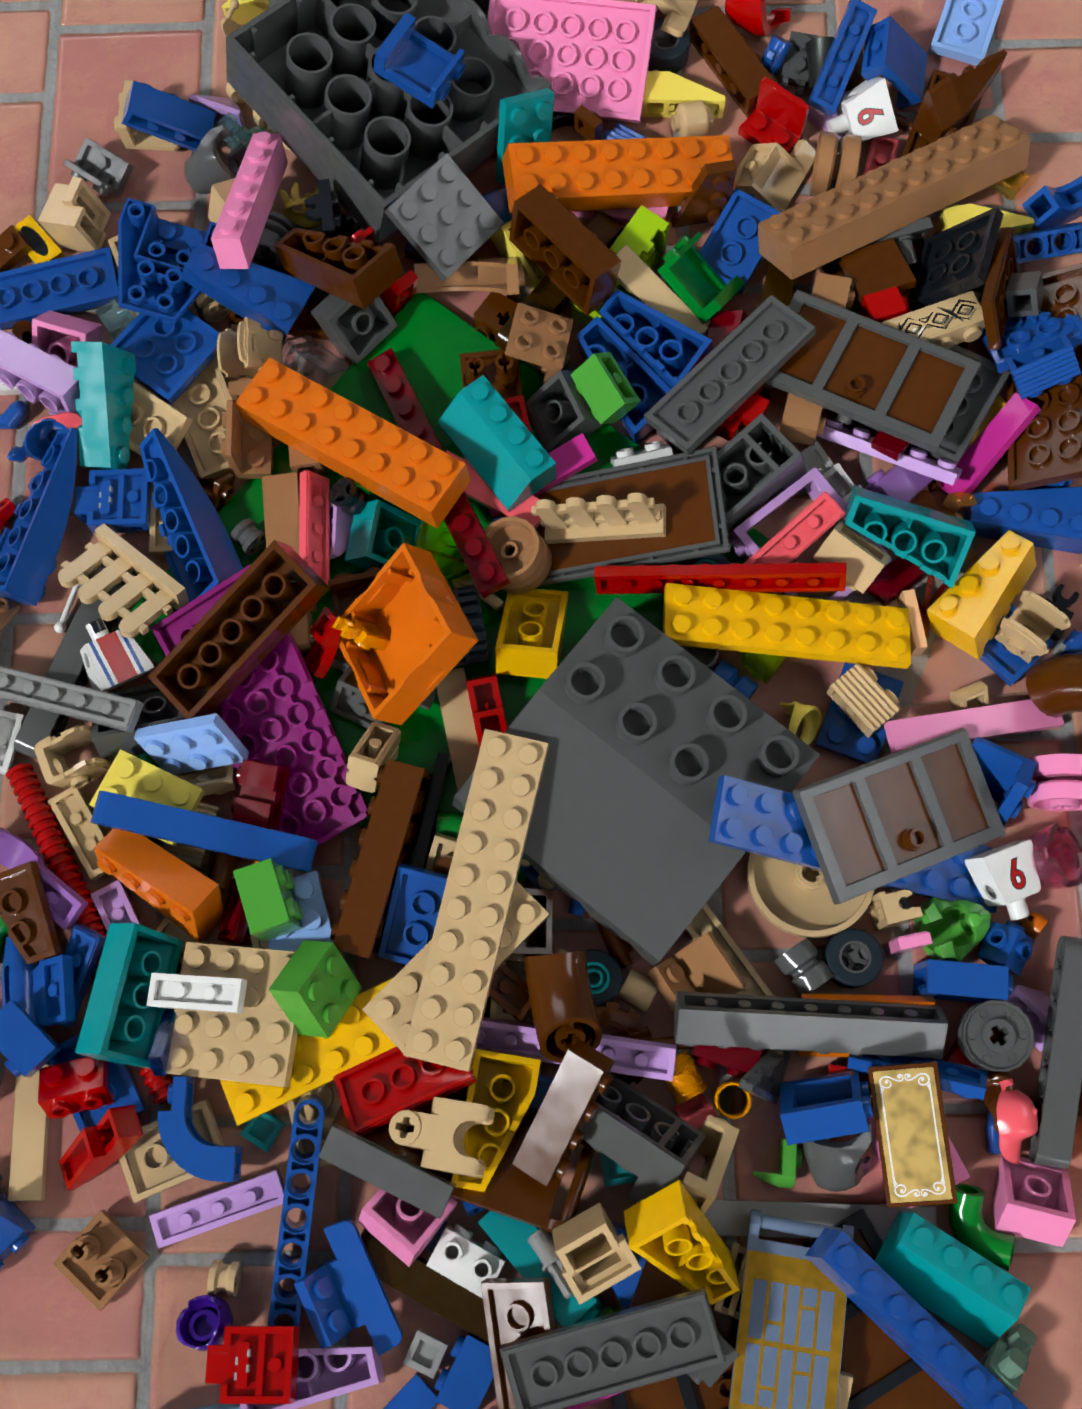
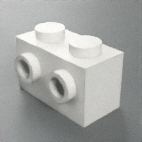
(466, 1259)

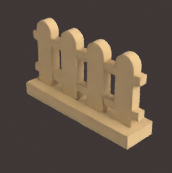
(601, 519)
(127, 561)

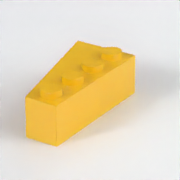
(983, 595)
(681, 1242)

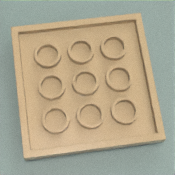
(235, 1046)

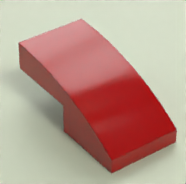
(326, 644)

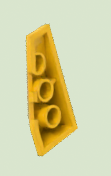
(508, 1087)

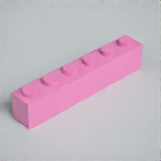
(249, 201)

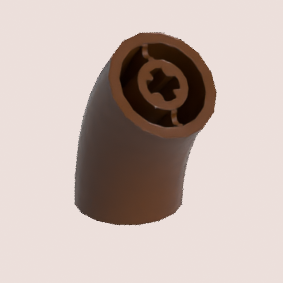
(1056, 685)
(561, 1002)

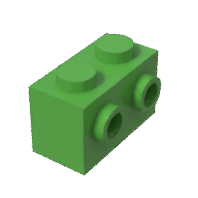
(605, 388)

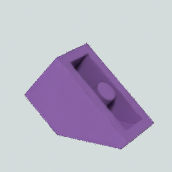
(898, 483)

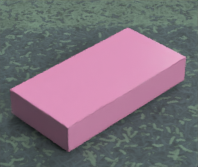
(908, 943)

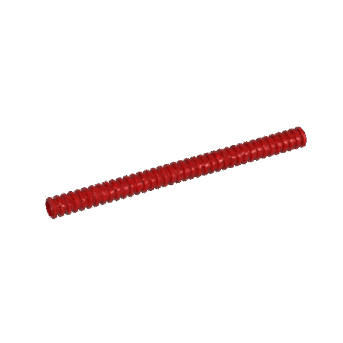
(62, 865)

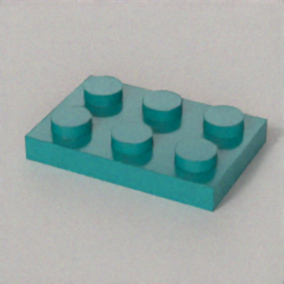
(523, 120)

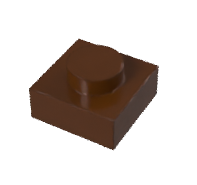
(588, 123)

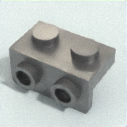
(100, 167)

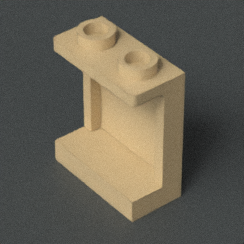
(717, 1152)

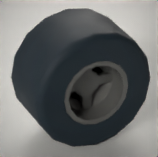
(668, 51)
(863, 957)

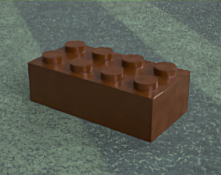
(564, 249)

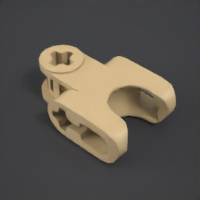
(442, 1134)

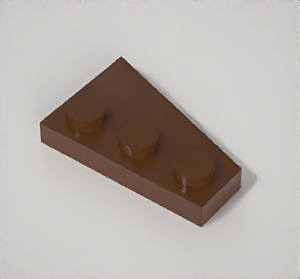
(709, 195)
(27, 913)

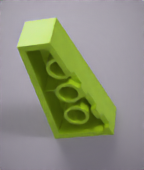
(647, 238)

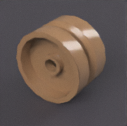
(834, 165)
(521, 553)

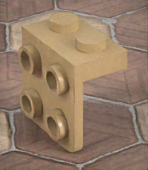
(134, 138)

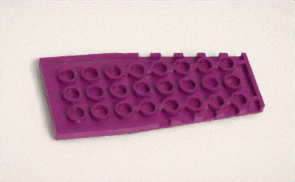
(283, 723)

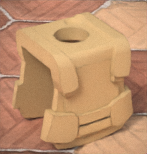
(247, 349)
(1031, 626)
(51, 759)

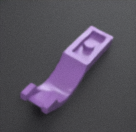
(63, 901)

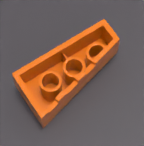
(162, 881)

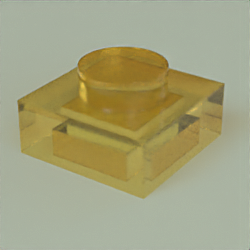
(1012, 185)

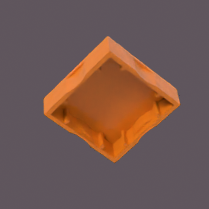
(424, 629)

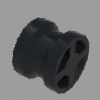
(348, 496)

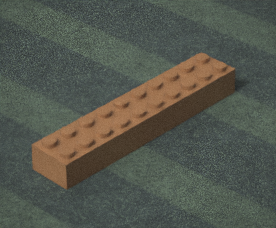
(892, 196)

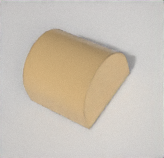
(970, 696)
(638, 990)

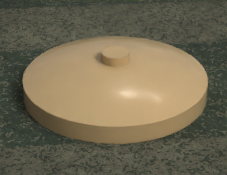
(799, 898)

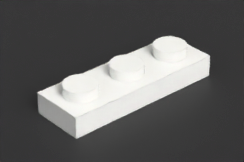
(197, 993)

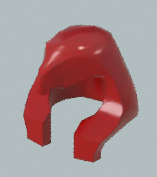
(752, 16)

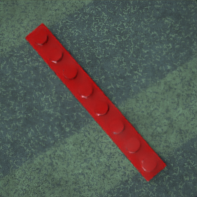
(733, 576)

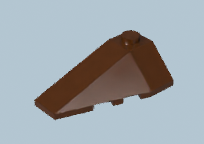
(954, 97)

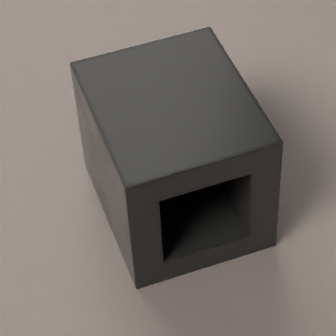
(1024, 294)

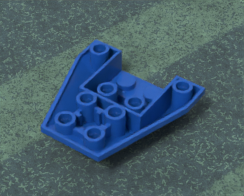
(153, 261)

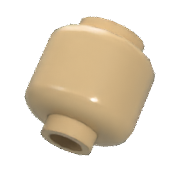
(692, 119)

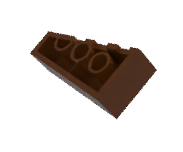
(339, 266)

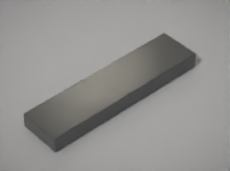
(387, 1171)

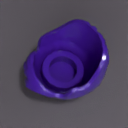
(203, 1322)

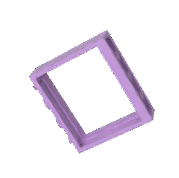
(814, 485)

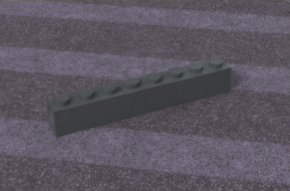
(809, 1025)

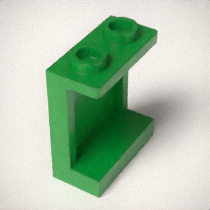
(696, 280)

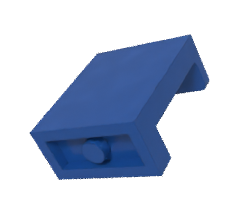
(898, 58)
(417, 63)

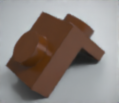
(219, 490)

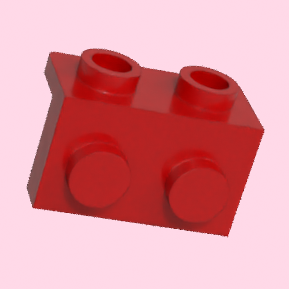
(74, 1087)

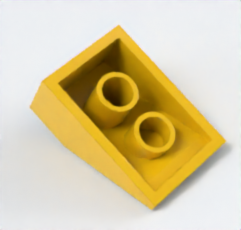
(531, 633)

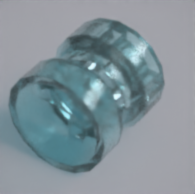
(239, 133)

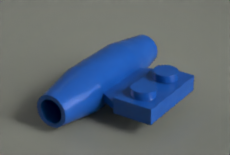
(41, 987)

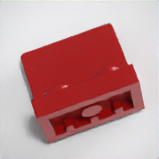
(777, 117)

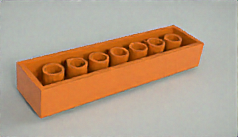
(612, 171)
(354, 442)

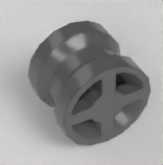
(248, 536)

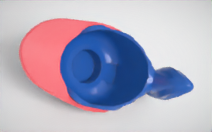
(41, 435)

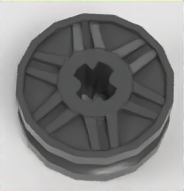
(1013, 1043)

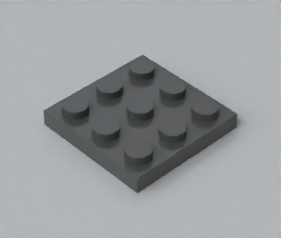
(444, 217)

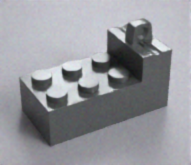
(755, 468)
(642, 1138)

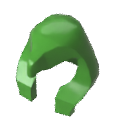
(953, 927)

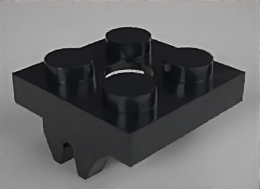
(326, 210)

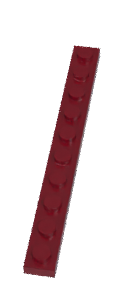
(461, 519)

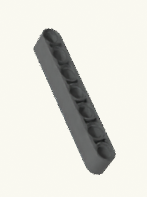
(65, 667)
(1061, 1061)

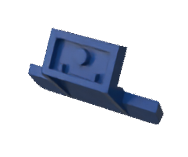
(348, 1293)

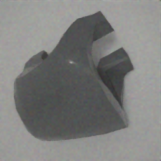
(205, 164)
(838, 1164)

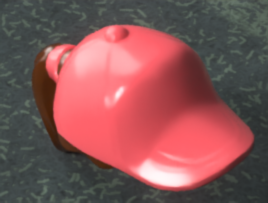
(1012, 1114)

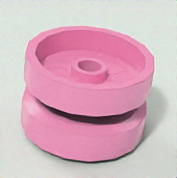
(1057, 783)

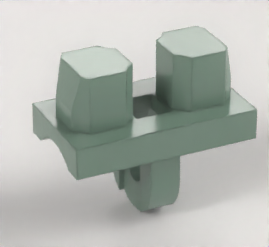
(1011, 1364)

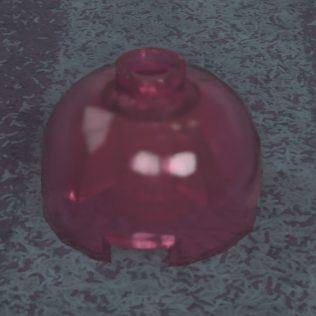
(1056, 857)

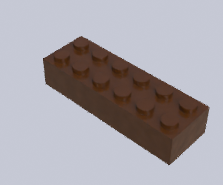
(239, 631)
(385, 844)

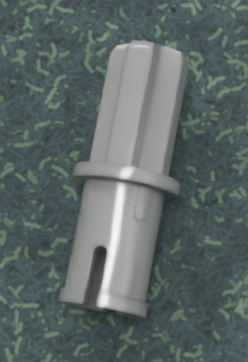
(544, 1248)

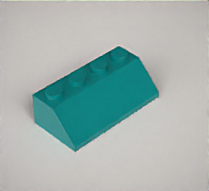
(497, 444)
(117, 1020)
(951, 1279)

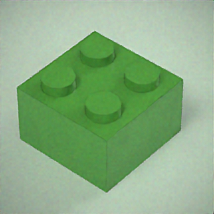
(268, 899)
(315, 988)

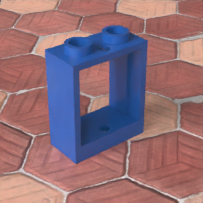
(961, 981)
(825, 1107)

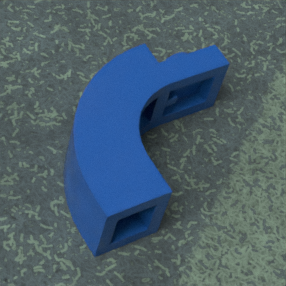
(1055, 205)
(185, 1143)

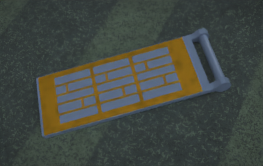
(787, 1323)

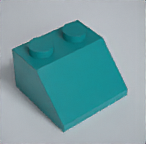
(378, 534)

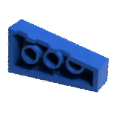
(253, 293)
(656, 338)
(646, 383)
(1042, 516)

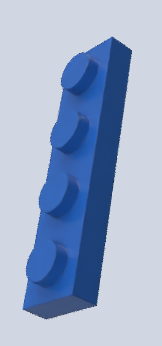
(842, 57)
(954, 1077)

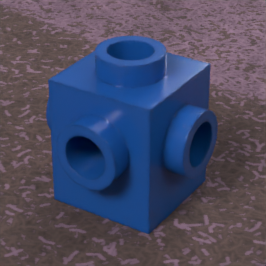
(1006, 947)

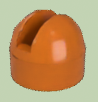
(1036, 925)

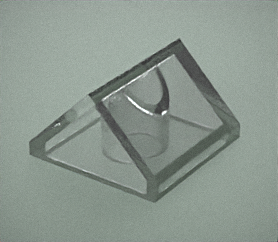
(313, 361)

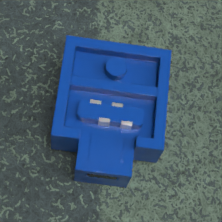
(115, 498)

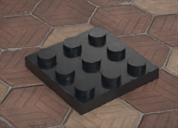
(955, 260)

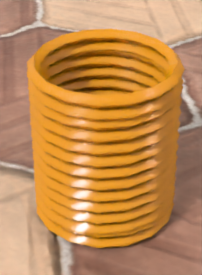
(686, 1079)
(743, 1112)

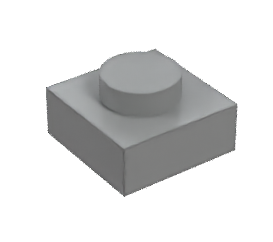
(425, 1353)

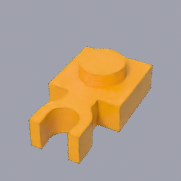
(364, 634)

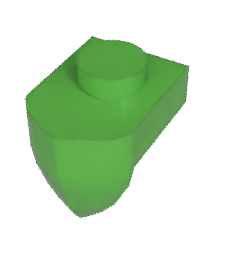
(788, 1160)

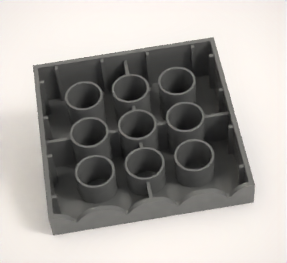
(315, 83)
(635, 777)

